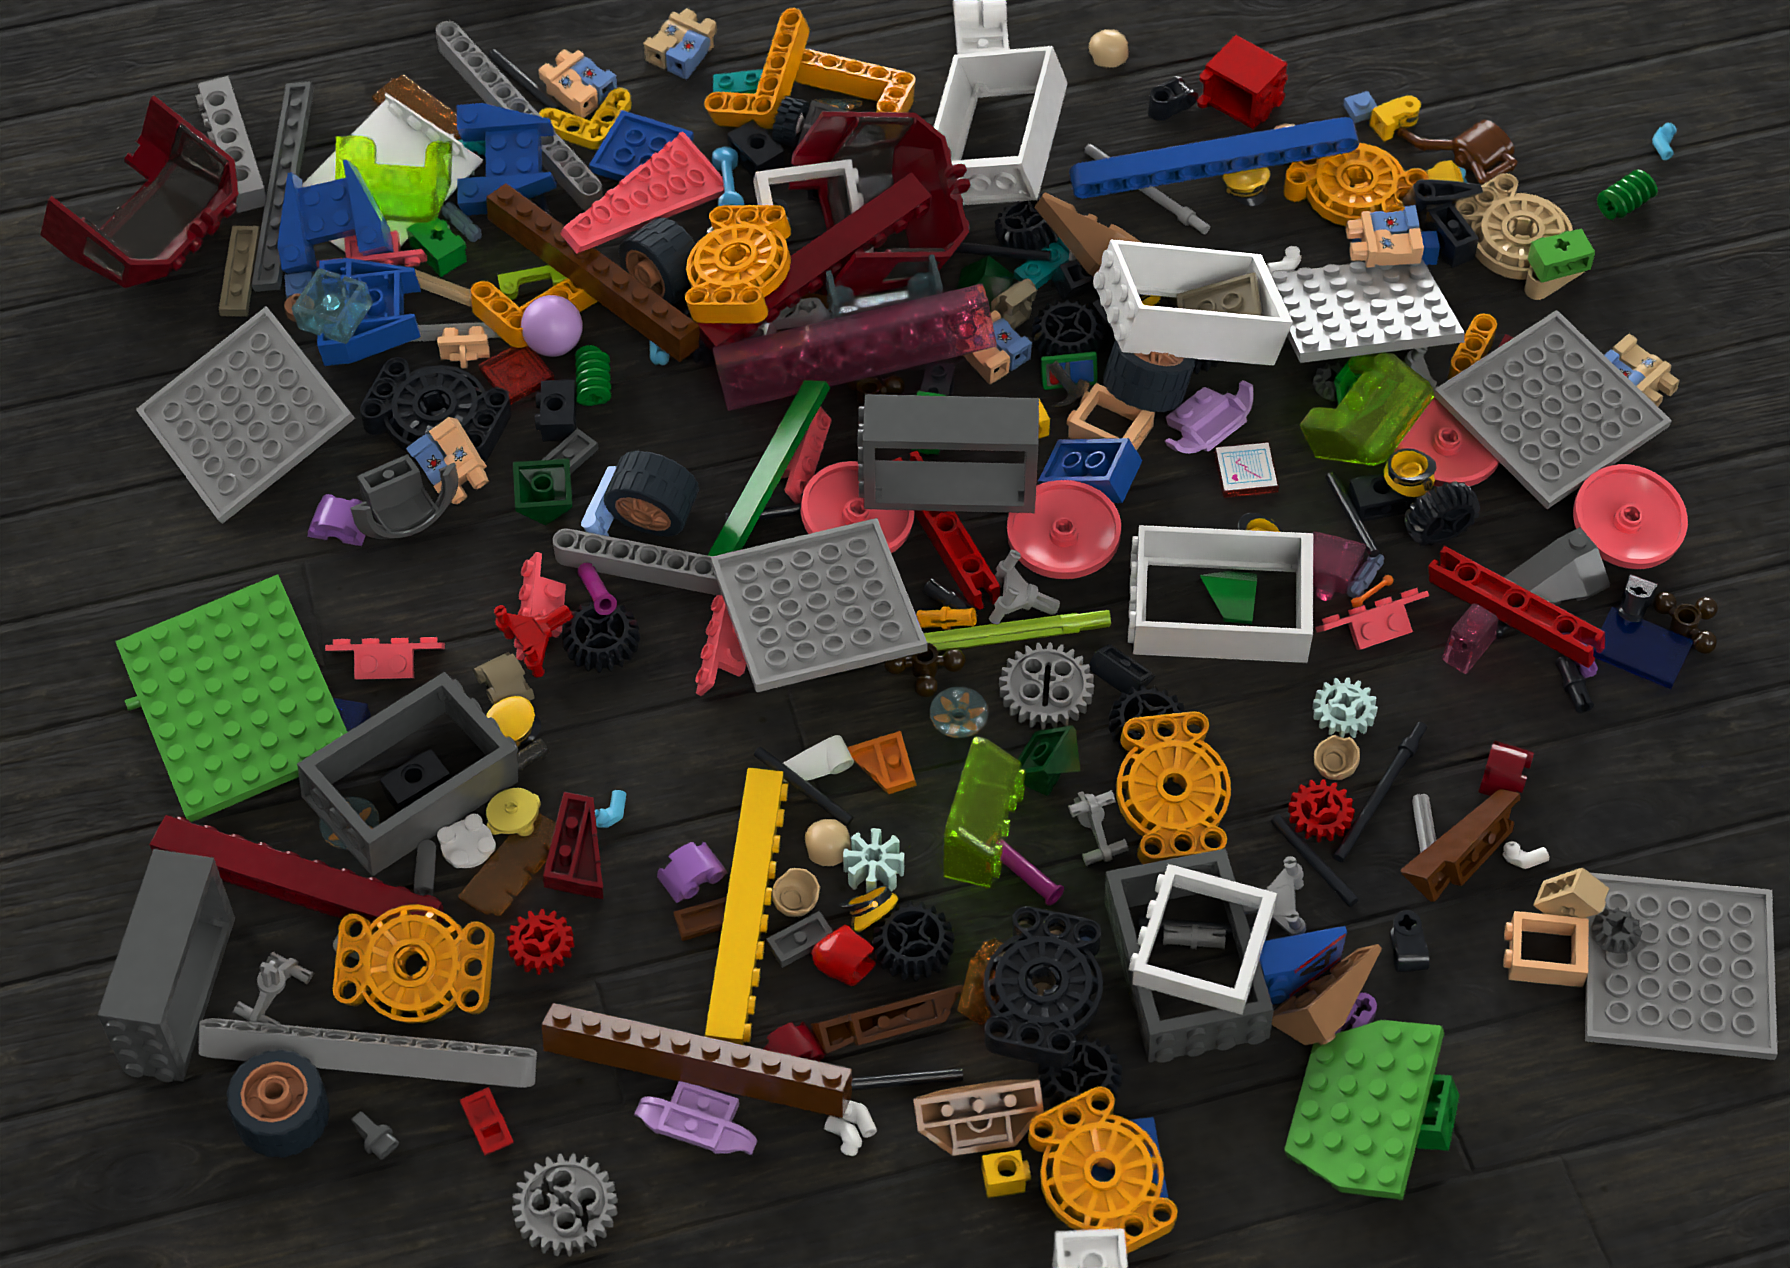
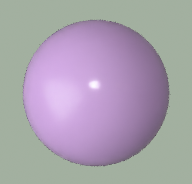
(551, 325)

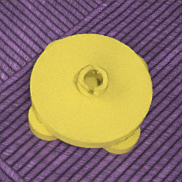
(513, 812)

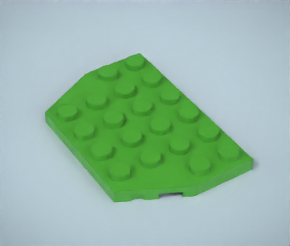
(1365, 1106)

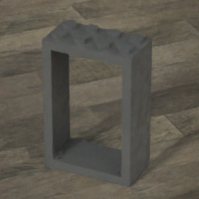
(948, 425)
(437, 809)
(167, 965)
(1195, 1032)

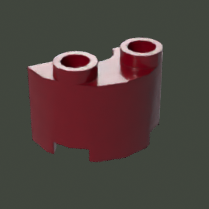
(1505, 769)
(795, 1041)

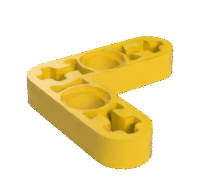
(588, 130)

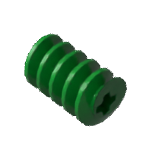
(1627, 194)
(592, 376)

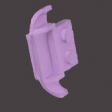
(1209, 418)
(698, 1118)

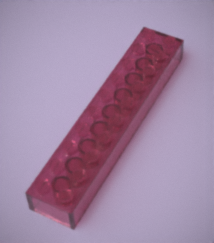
(855, 346)

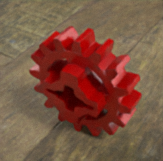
(1321, 820)
(525, 943)

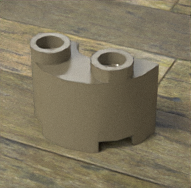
(1016, 302)
(504, 678)

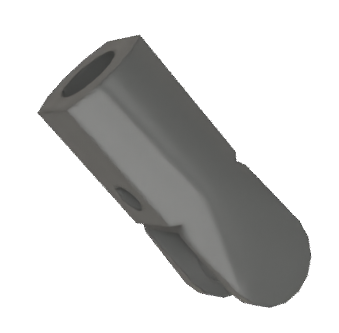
(425, 868)

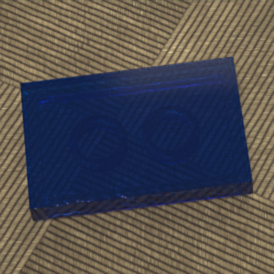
(1644, 649)

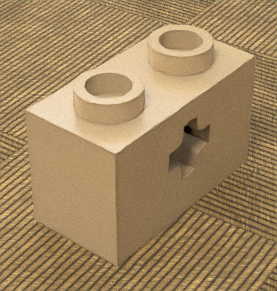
(1572, 895)

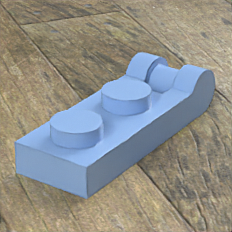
(597, 517)

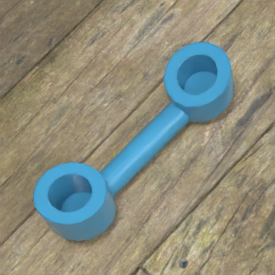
(726, 160)

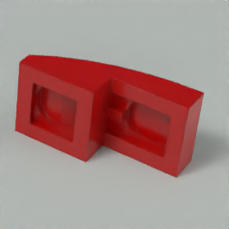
(486, 1121)

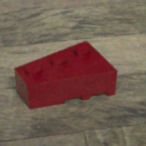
(574, 849)

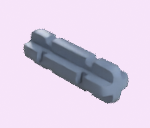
(461, 221)
(1365, 576)

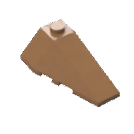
(1080, 233)
(1326, 1006)

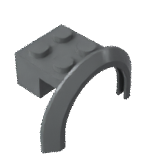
(399, 500)

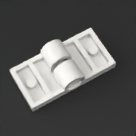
(980, 25)

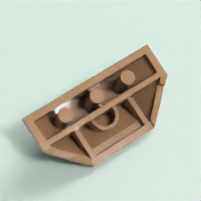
(979, 1115)

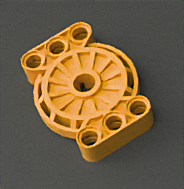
(1327, 180)
(738, 264)
(1193, 765)
(384, 960)
(1109, 1144)

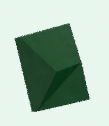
(990, 273)
(542, 489)
(1048, 757)

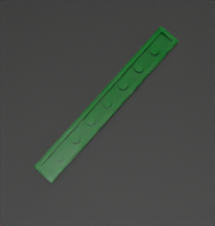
(770, 468)

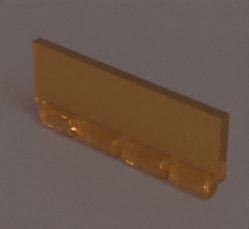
(421, 102)
(507, 868)

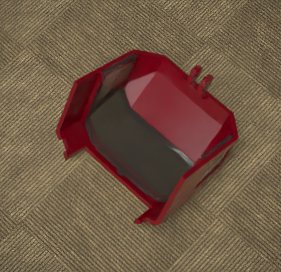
(885, 151)
(182, 202)

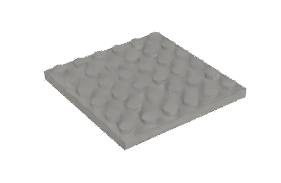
(1365, 310)
(1551, 408)
(244, 414)
(818, 604)
(1696, 975)

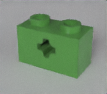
(1561, 255)

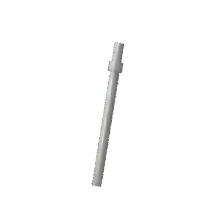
(1183, 214)

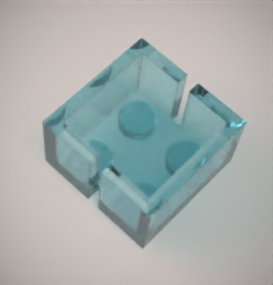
(327, 309)

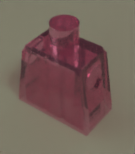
(1335, 563)
(1477, 630)

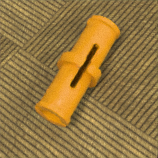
(947, 618)

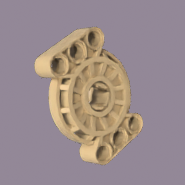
(1506, 228)

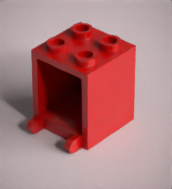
(1243, 82)

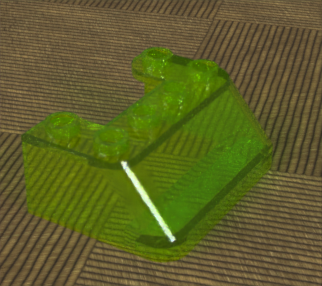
(400, 190)
(1372, 414)
(979, 813)

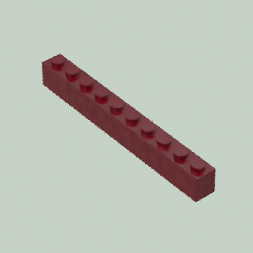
(831, 251)
(287, 874)

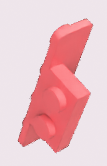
(409, 258)
(806, 457)
(538, 595)
(1379, 623)
(721, 648)
(384, 660)

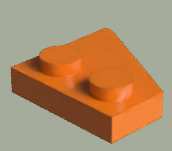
(885, 762)

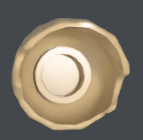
(1108, 48)
(1337, 757)
(827, 841)
(795, 892)

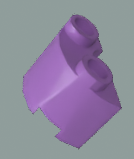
(335, 519)
(690, 868)

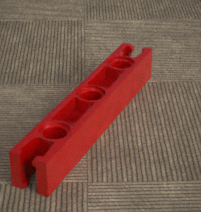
(958, 552)
(1534, 616)

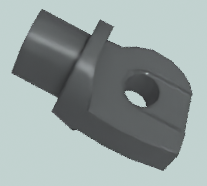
(377, 1138)

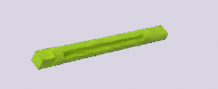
(1018, 630)

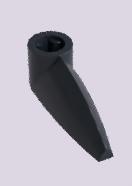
(1439, 192)

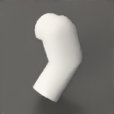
(1523, 859)

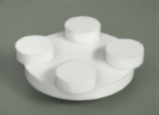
(466, 842)

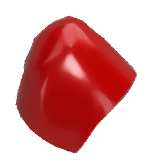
(843, 956)

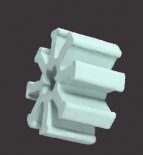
(873, 861)

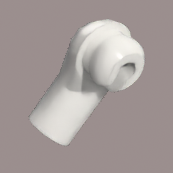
(1288, 263)
(859, 1115)
(848, 1134)

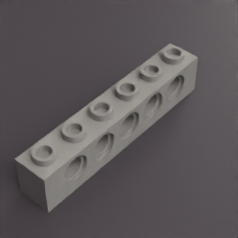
(230, 135)

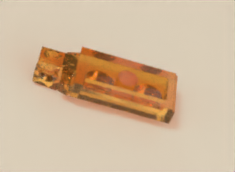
(972, 998)

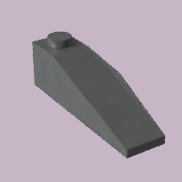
(1563, 570)

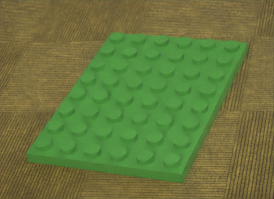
(231, 696)

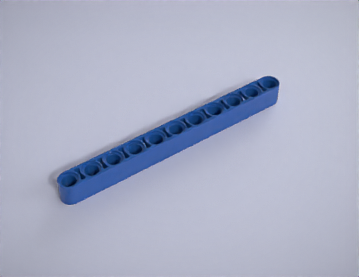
(1213, 157)

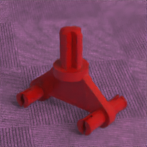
(532, 633)

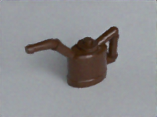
(1474, 149)

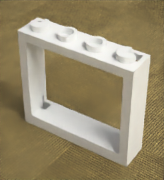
(844, 167)
(1189, 987)

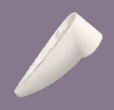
(822, 759)

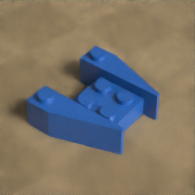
(512, 153)
(328, 214)
(385, 321)

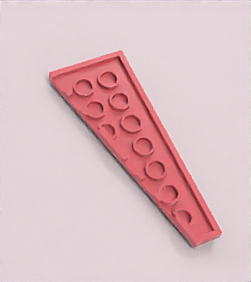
(661, 187)

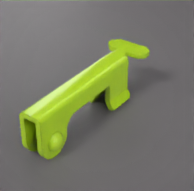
(511, 281)

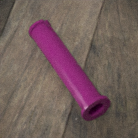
(603, 601)
(1030, 874)

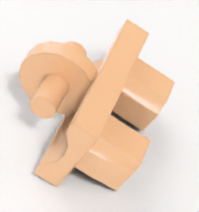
(463, 347)

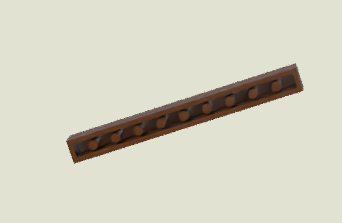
(594, 273)
(697, 1060)

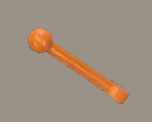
(1386, 581)

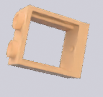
(1100, 395)
(1547, 972)

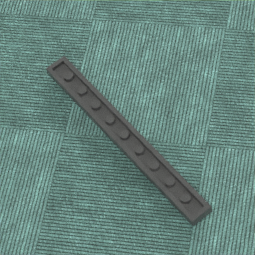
(286, 159)

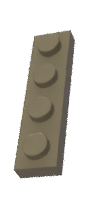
(239, 271)

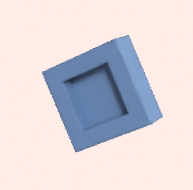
(1359, 106)
(296, 282)

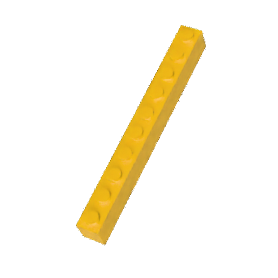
(745, 907)

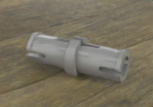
(1194, 936)

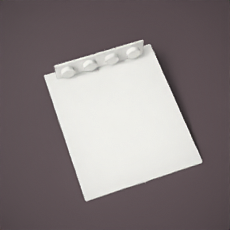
(401, 140)

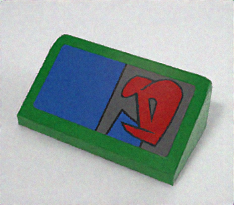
(1075, 365)

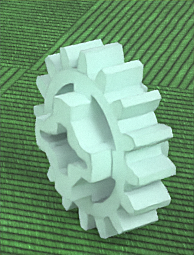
(1345, 706)

